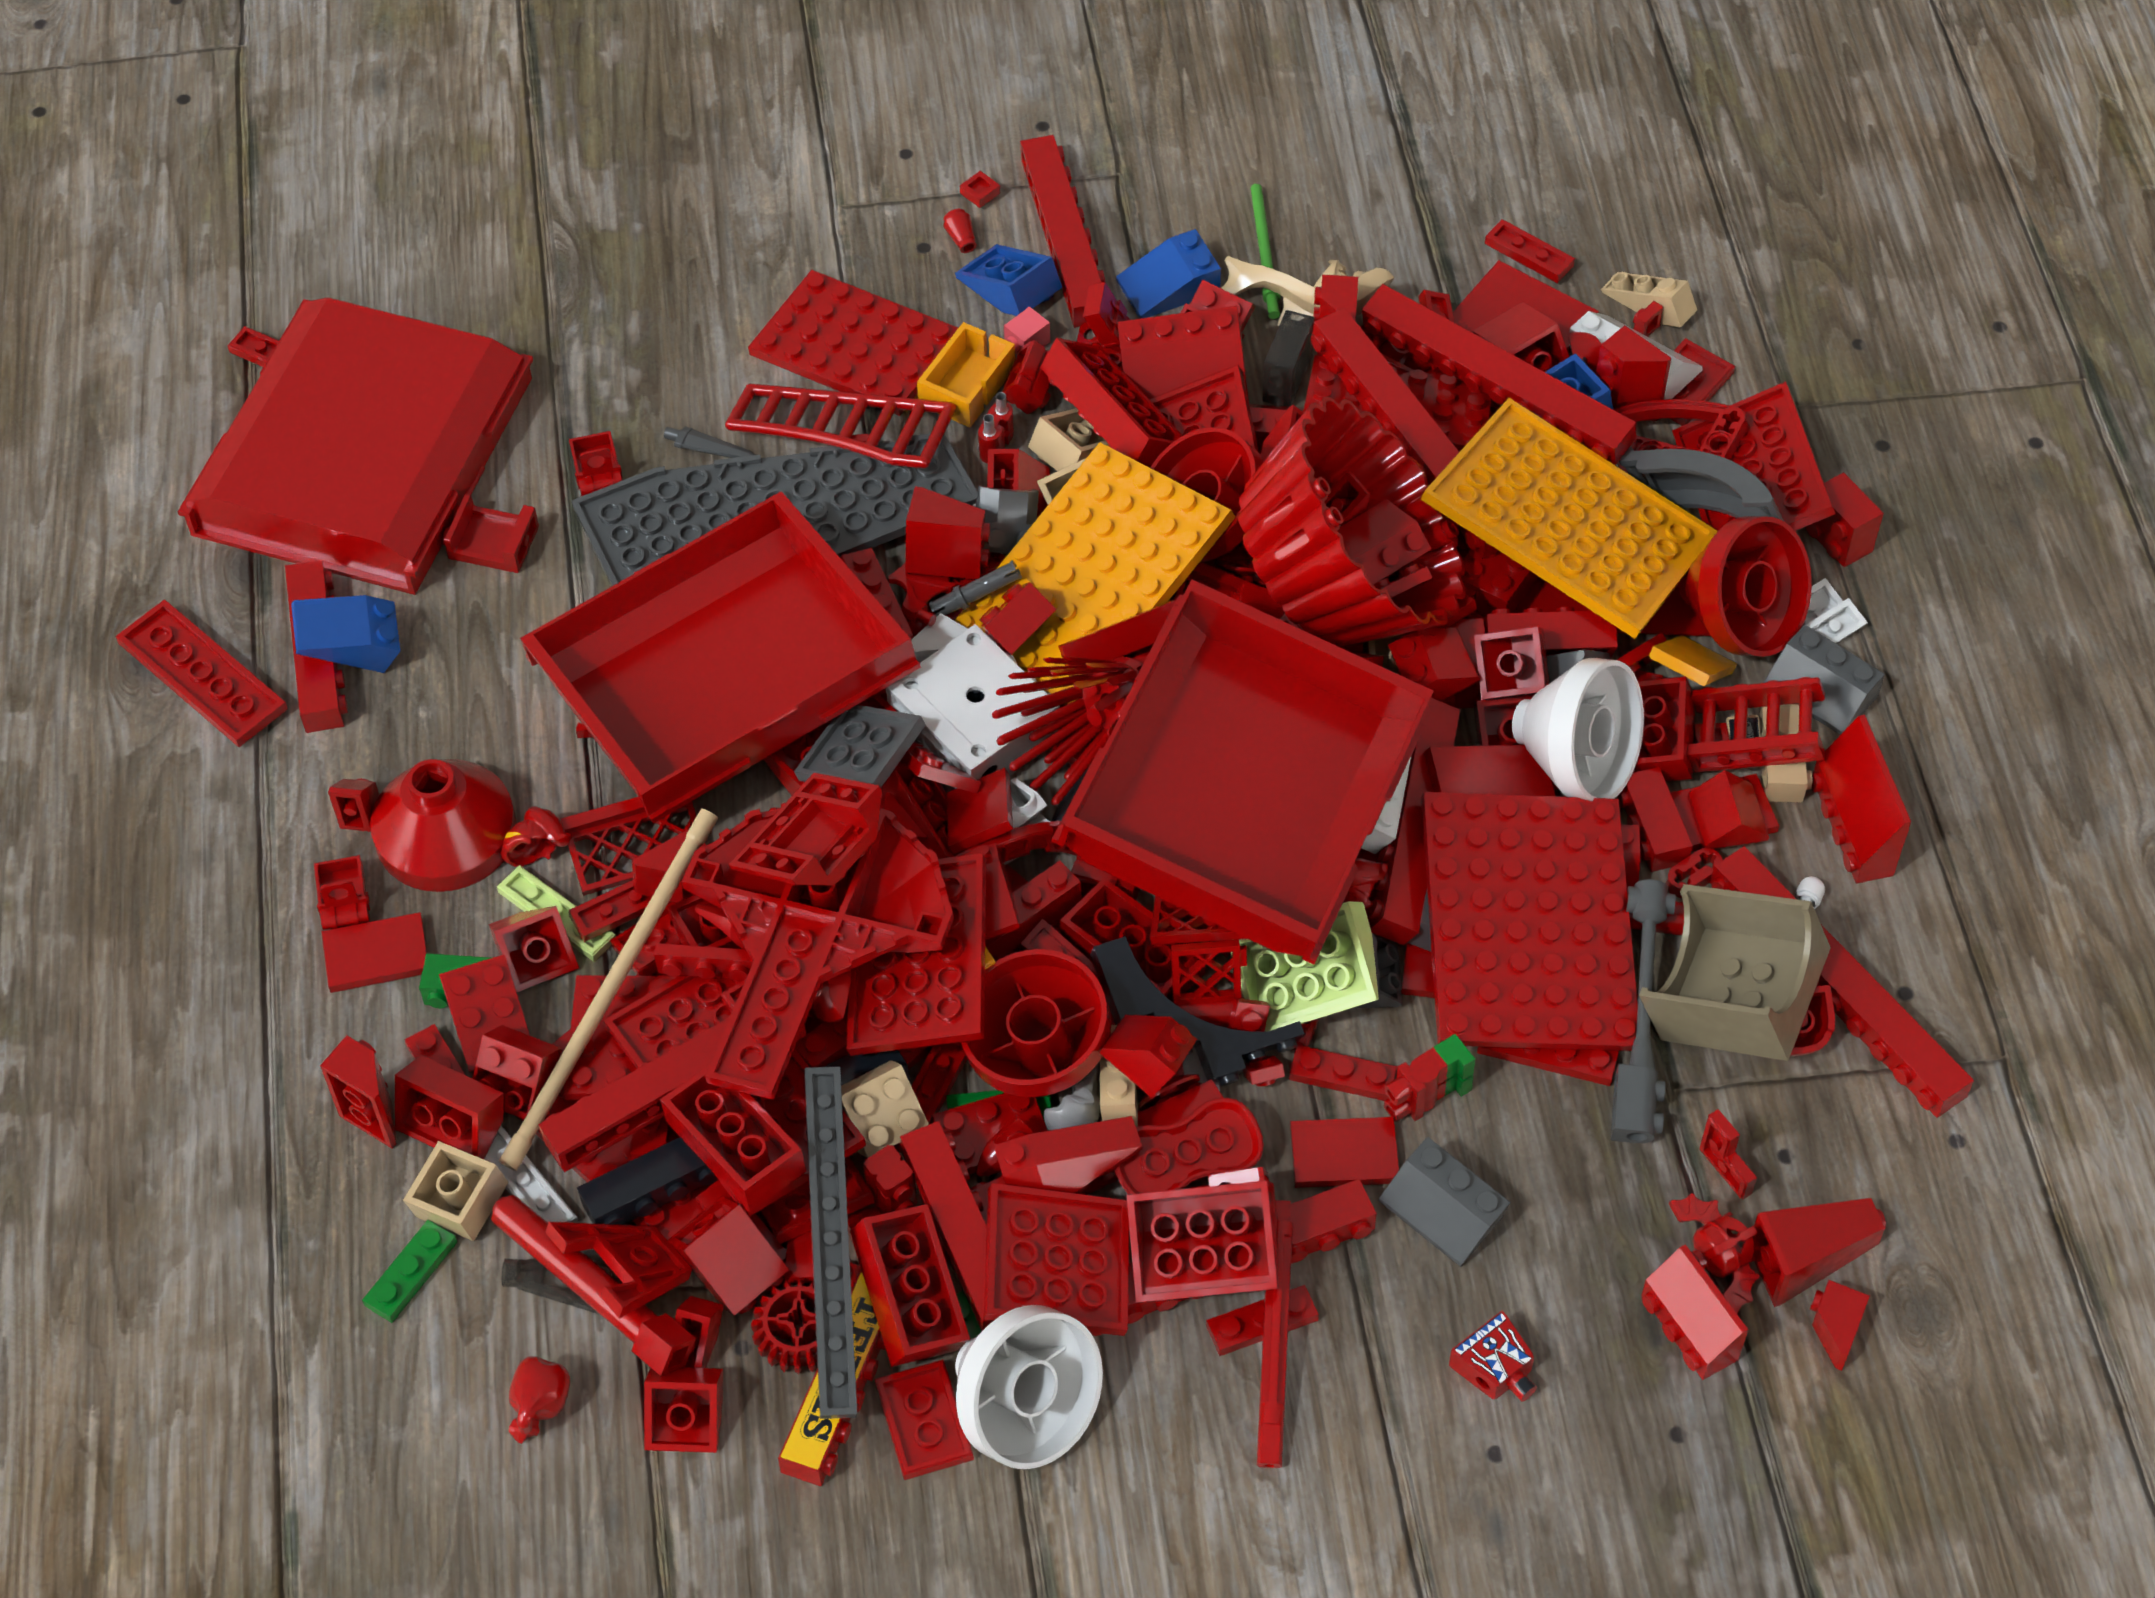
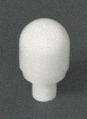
(1811, 890)

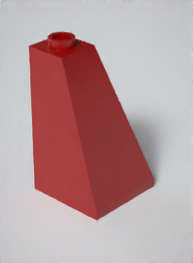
(1812, 1242)

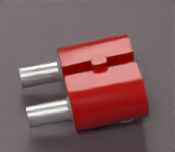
(996, 427)

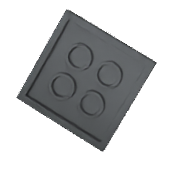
(862, 745)

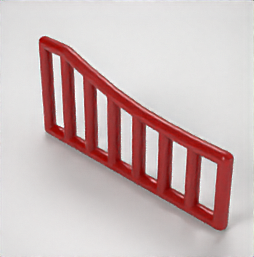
(843, 440)

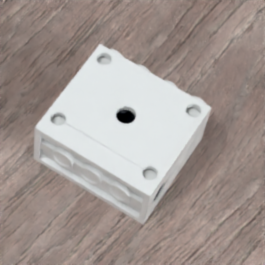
(957, 700)

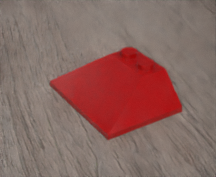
(815, 833)

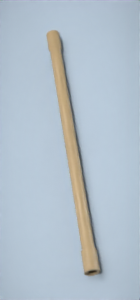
(522, 1139)

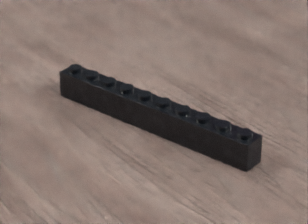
(675, 1168)

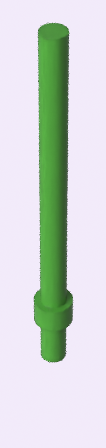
(1269, 296)

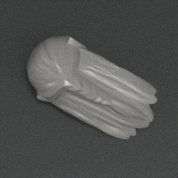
(1080, 1106)

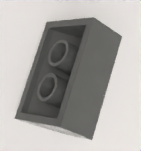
(1846, 679)
(1444, 1201)

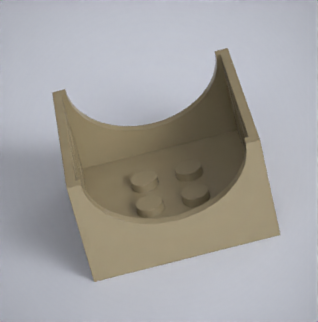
(1740, 973)

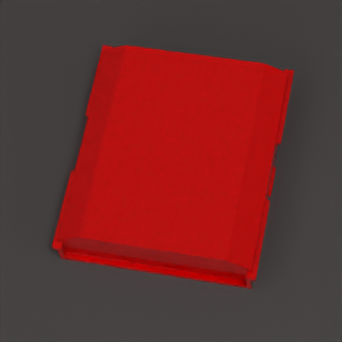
(358, 443)
(721, 654)
(1246, 772)

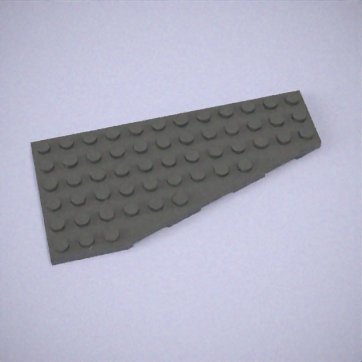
(840, 493)

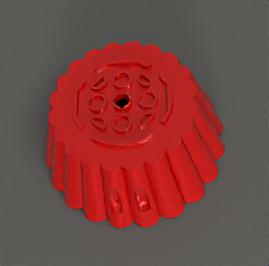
(1298, 540)

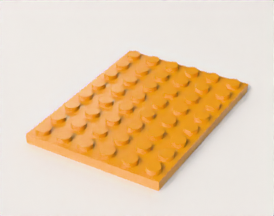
(1570, 517)
(1106, 551)

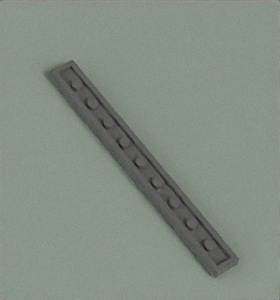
(830, 1243)

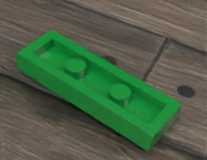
(409, 1271)

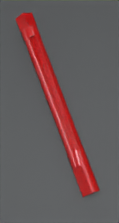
(1275, 1349)

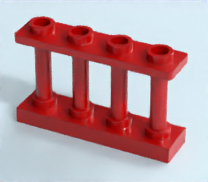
(1757, 751)

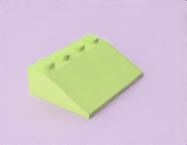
(1306, 992)

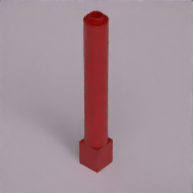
(656, 1339)

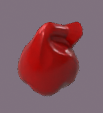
(537, 1394)

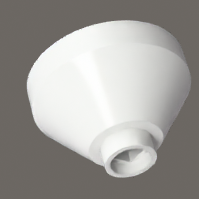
(1585, 728)
(1028, 1386)

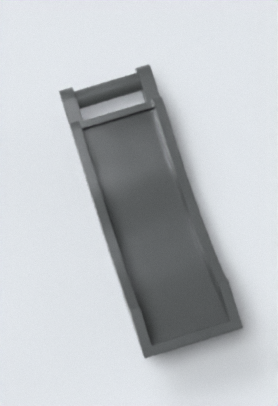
(1701, 481)

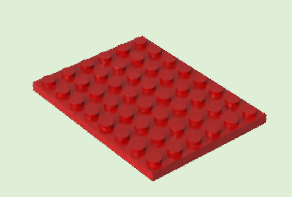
(1529, 921)

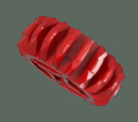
(772, 1322)

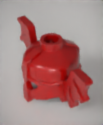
(1719, 1248)

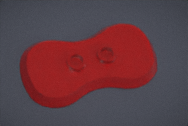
(1210, 1141)

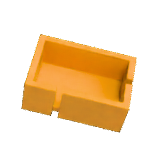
(966, 374)

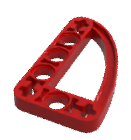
(1691, 409)

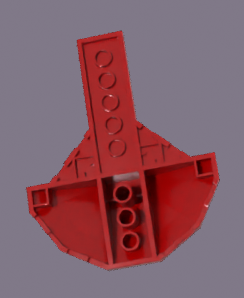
(811, 934)

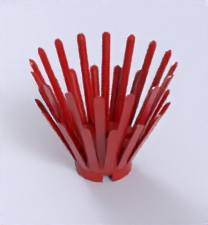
(1098, 699)

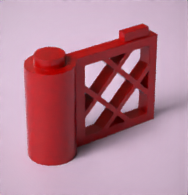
(1207, 1001)

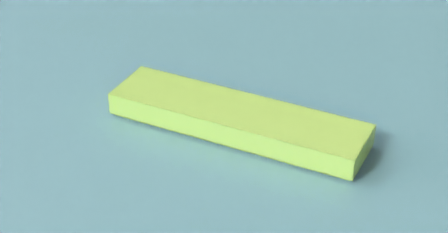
(531, 894)

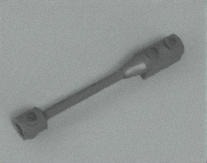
(1638, 1083)

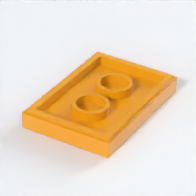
(1692, 660)

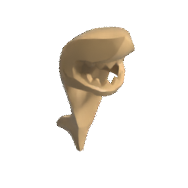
(1297, 294)

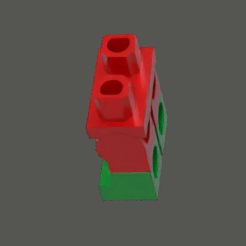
(1429, 1078)

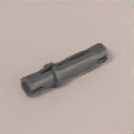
(963, 596)

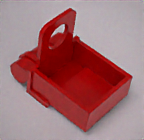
(1102, 317)
(595, 462)
(341, 892)

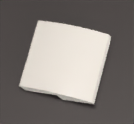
(1831, 614)

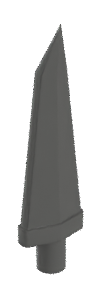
(698, 441)

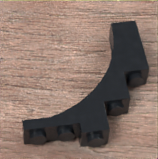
(1218, 1048)

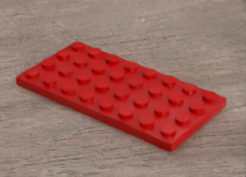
(680, 1013)

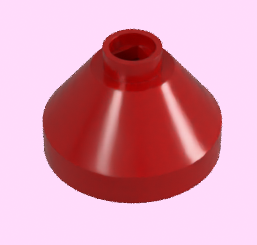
(1216, 466)
(1751, 585)
(442, 824)
(1039, 1024)

